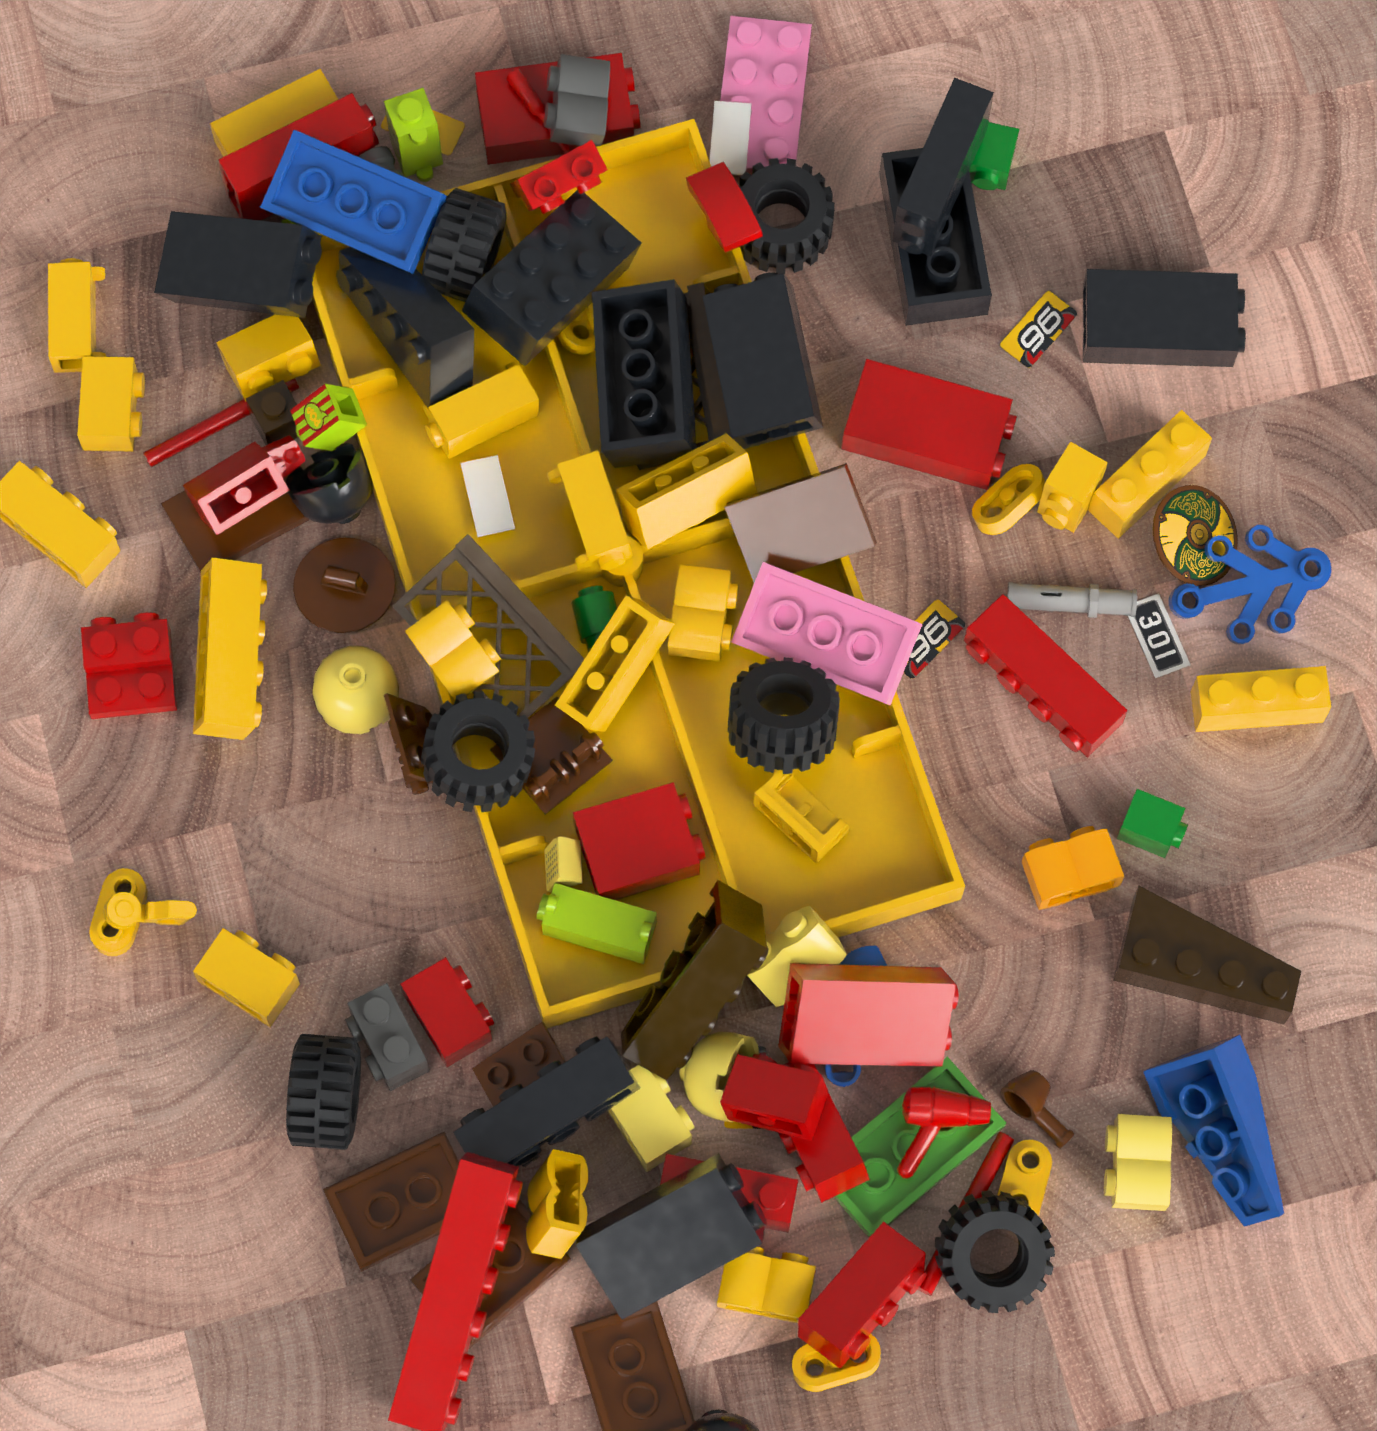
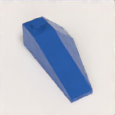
(1222, 1118)

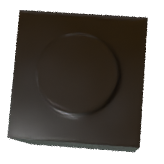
(272, 413)

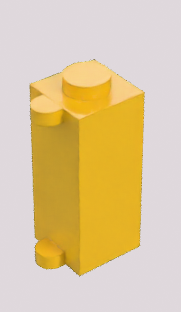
(72, 313)
(482, 411)
(594, 511)

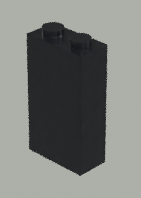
(942, 167)
(238, 264)
(1162, 318)
(762, 360)
(672, 1235)

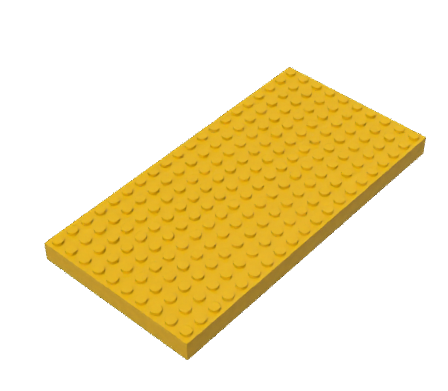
(678, 712)

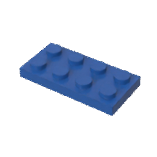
(353, 201)

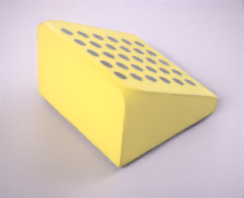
(563, 862)

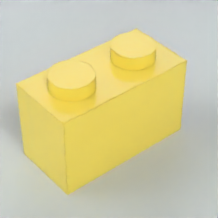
(651, 1121)

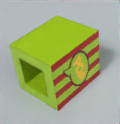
(328, 417)

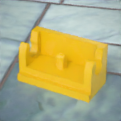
(800, 815)

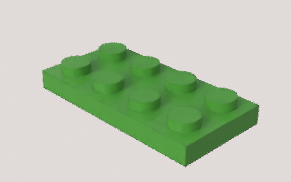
(885, 1142)

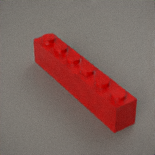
(454, 1293)

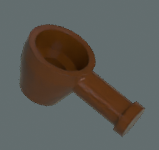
(1027, 1097)

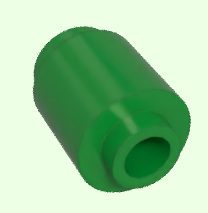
(593, 612)

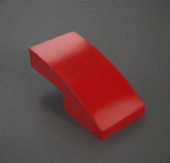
(724, 206)

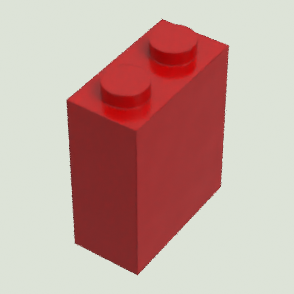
(638, 842)

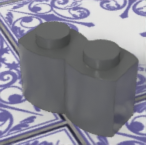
(579, 100)

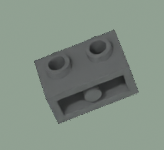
(387, 1036)

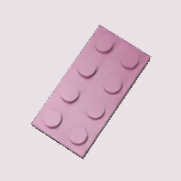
(768, 69)
(838, 633)

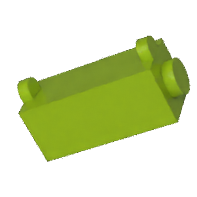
(414, 134)
(597, 922)

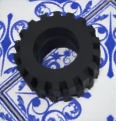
(796, 188)
(463, 243)
(779, 690)
(486, 719)
(323, 1091)
(1015, 1281)

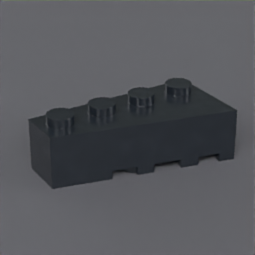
(412, 322)
(550, 1105)

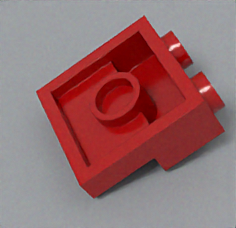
(546, 184)
(128, 666)

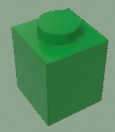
(994, 157)
(1153, 824)

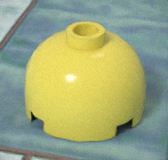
(352, 689)
(710, 1068)

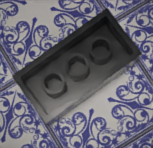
(551, 277)
(955, 277)
(644, 373)

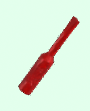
(530, 98)

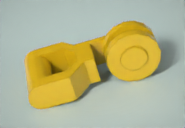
(125, 909)

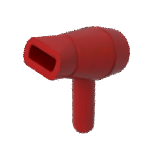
(933, 1110)

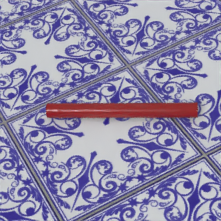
(202, 430)
(981, 1182)

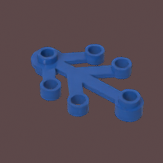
(1258, 582)

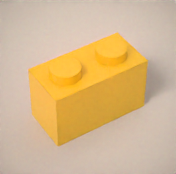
(268, 353)
(109, 404)
(1071, 488)
(247, 976)

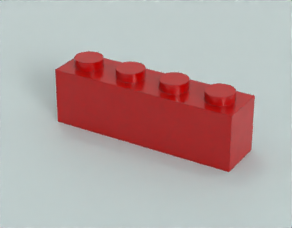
(1044, 676)

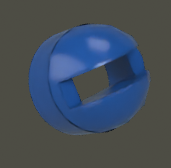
(843, 1078)

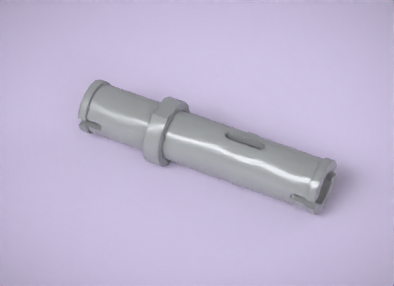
(1073, 599)

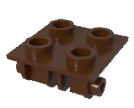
(408, 732)
(562, 759)
(517, 1062)

